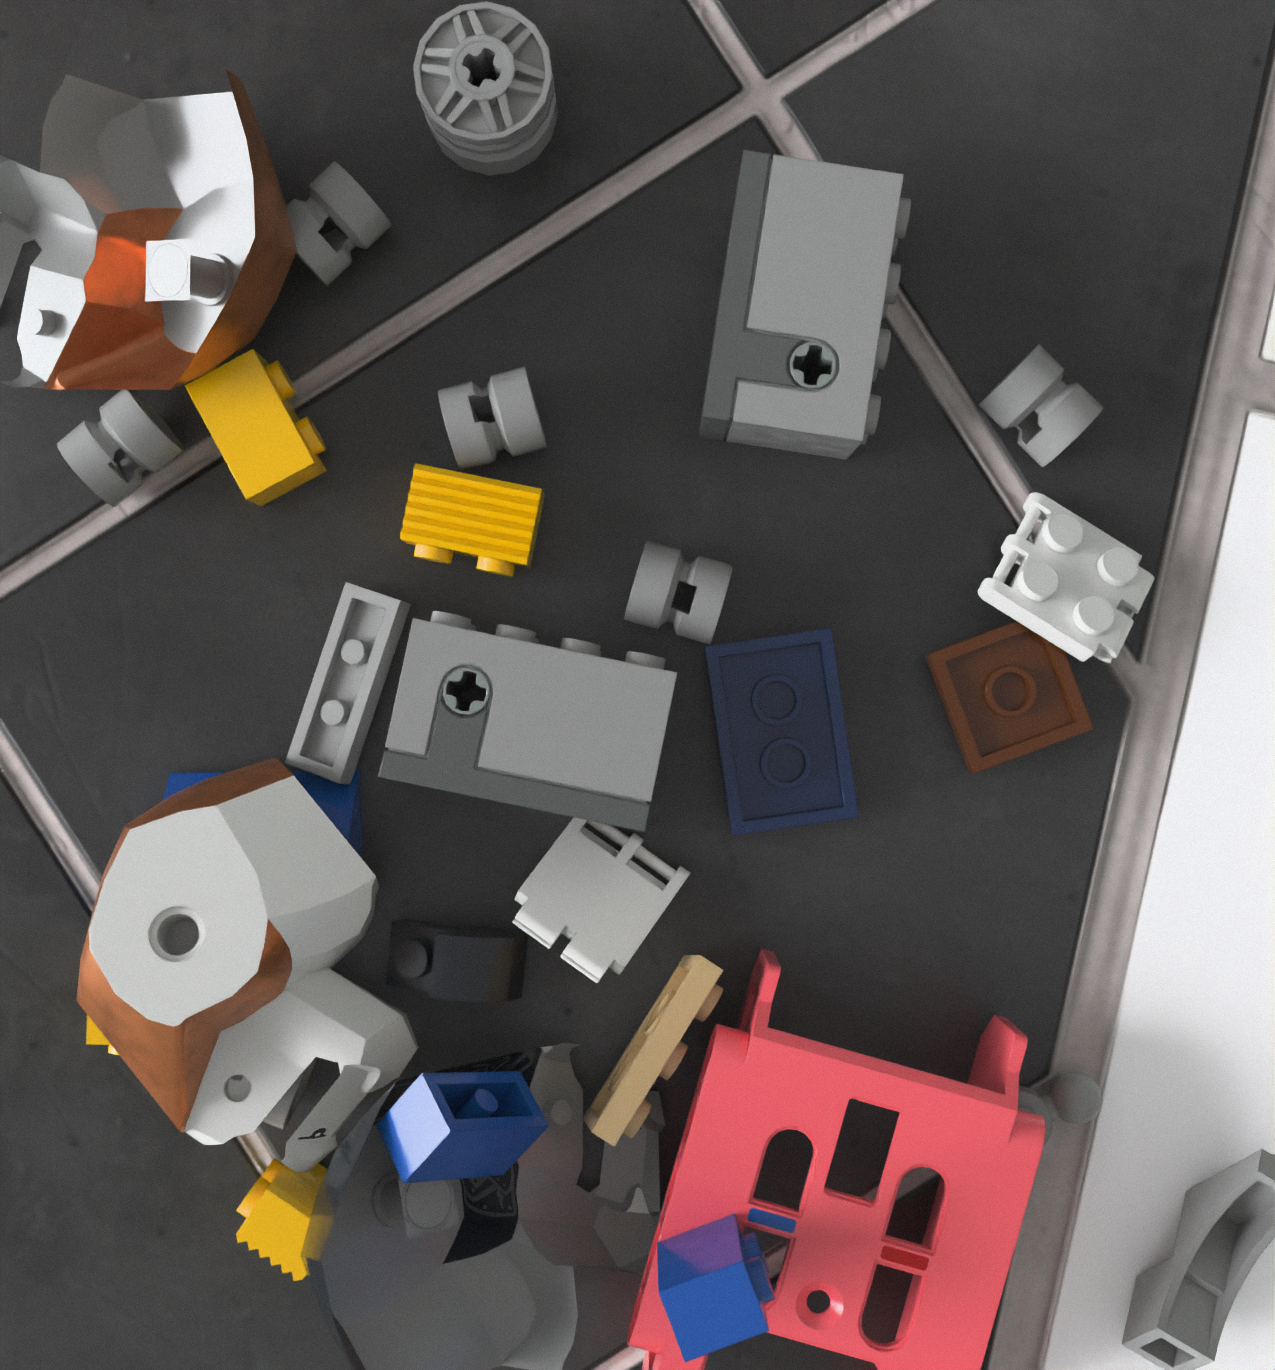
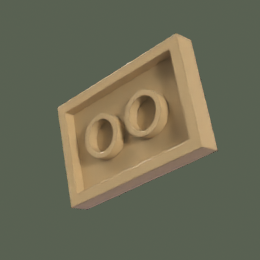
(654, 1049)

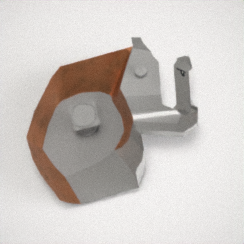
(151, 235)

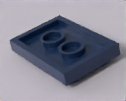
(781, 731)

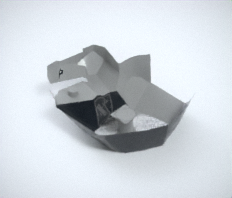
(478, 1263)

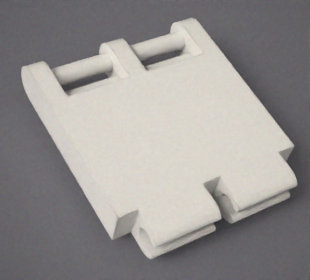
(1070, 583)
(595, 897)

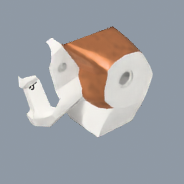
(221, 956)

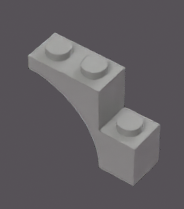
(1221, 1234)

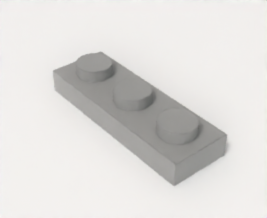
(347, 683)

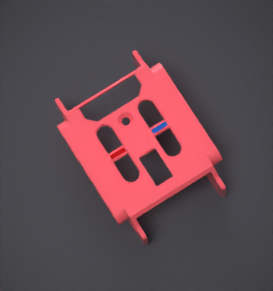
(968, 1132)

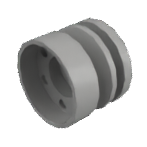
(503, 120)

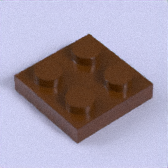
(1007, 695)

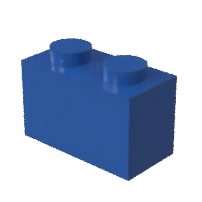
(461, 1125)
(713, 1286)

